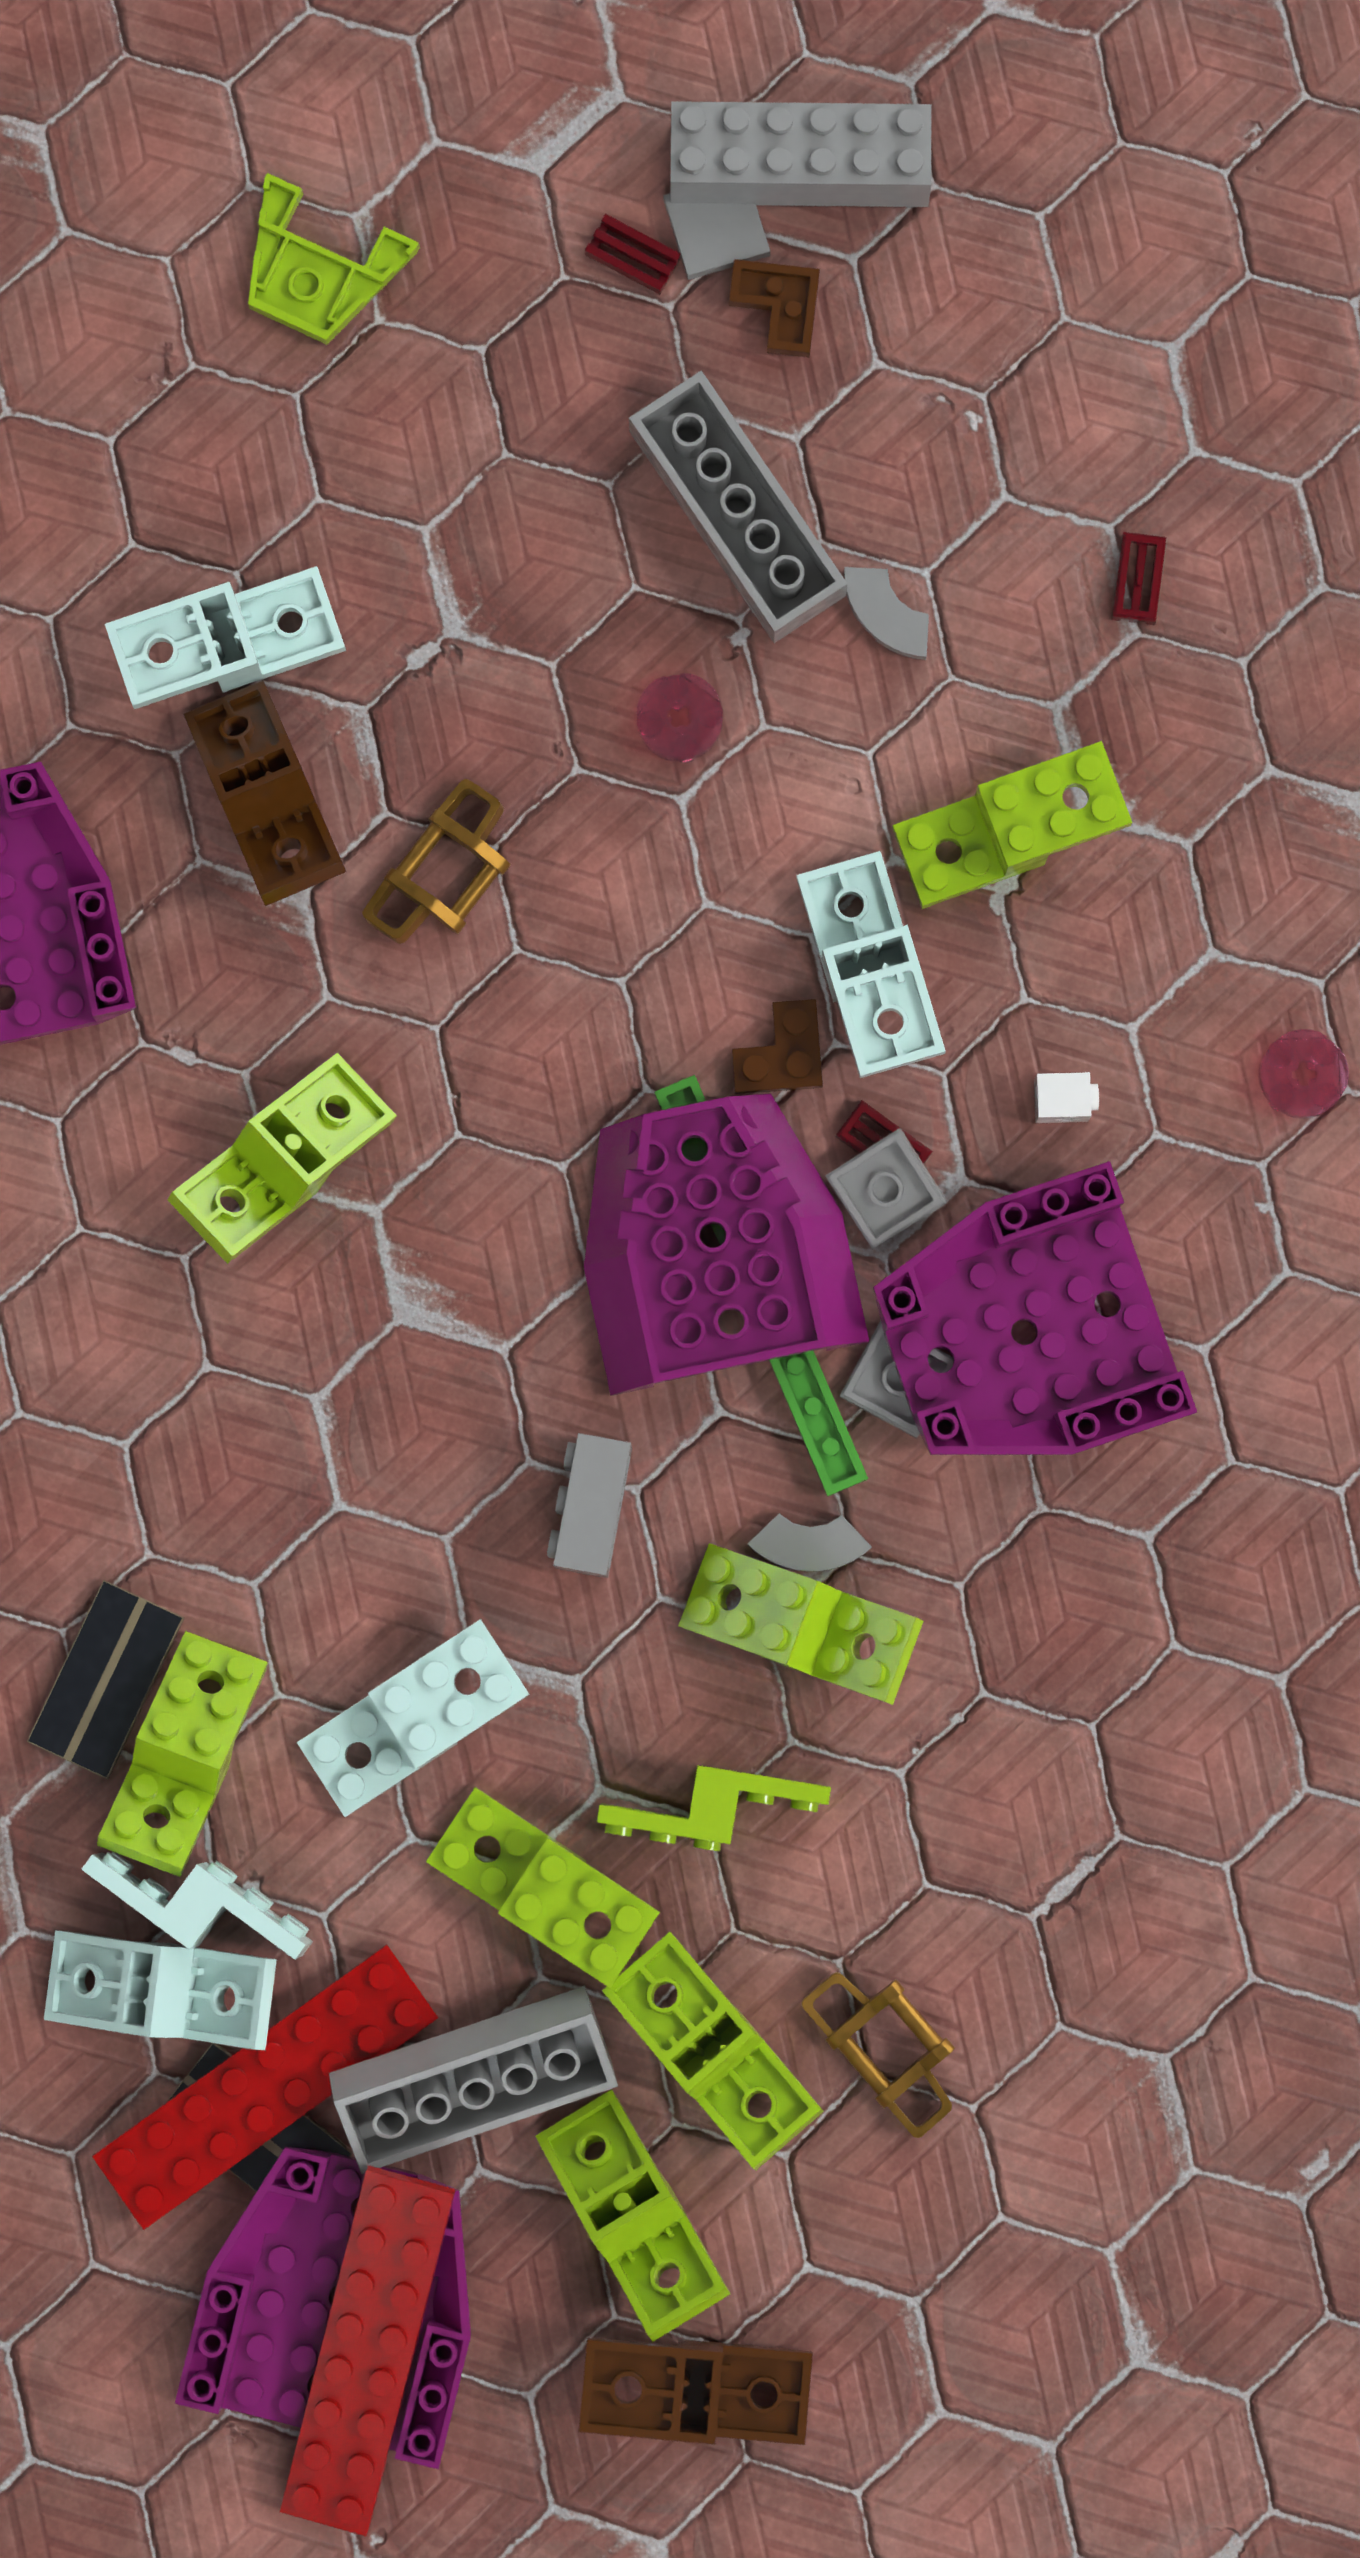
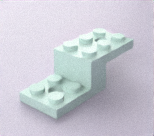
(225, 637)
(870, 964)
(413, 1718)
(198, 1903)
(160, 1990)

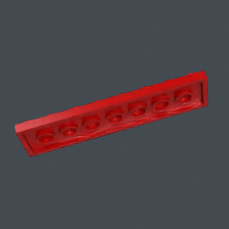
(262, 2090)
(367, 2350)

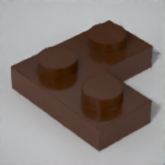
(784, 291)
(793, 1060)

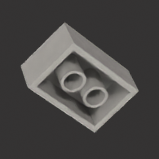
(590, 1505)

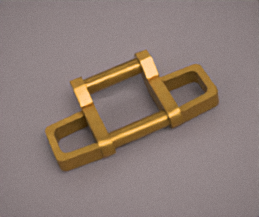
(428, 904)
(886, 2090)

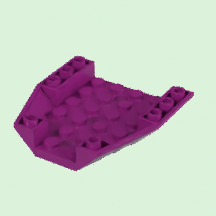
(56, 916)
(1040, 1262)
(663, 1290)
(272, 2301)

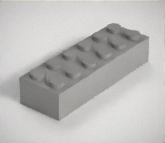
(801, 154)
(737, 506)
(472, 2079)

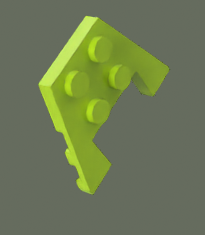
(307, 283)

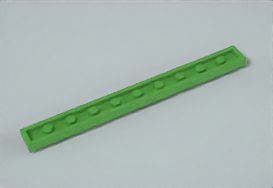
(797, 1374)

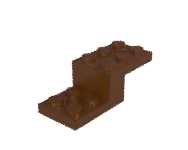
(264, 793)
(695, 2391)

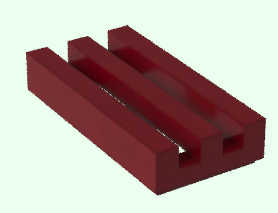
(600, 236)
(1133, 614)
(882, 1121)

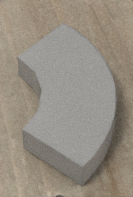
(884, 615)
(809, 1547)

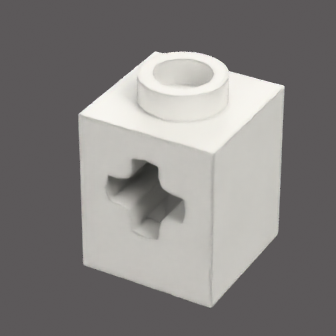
(1064, 1097)

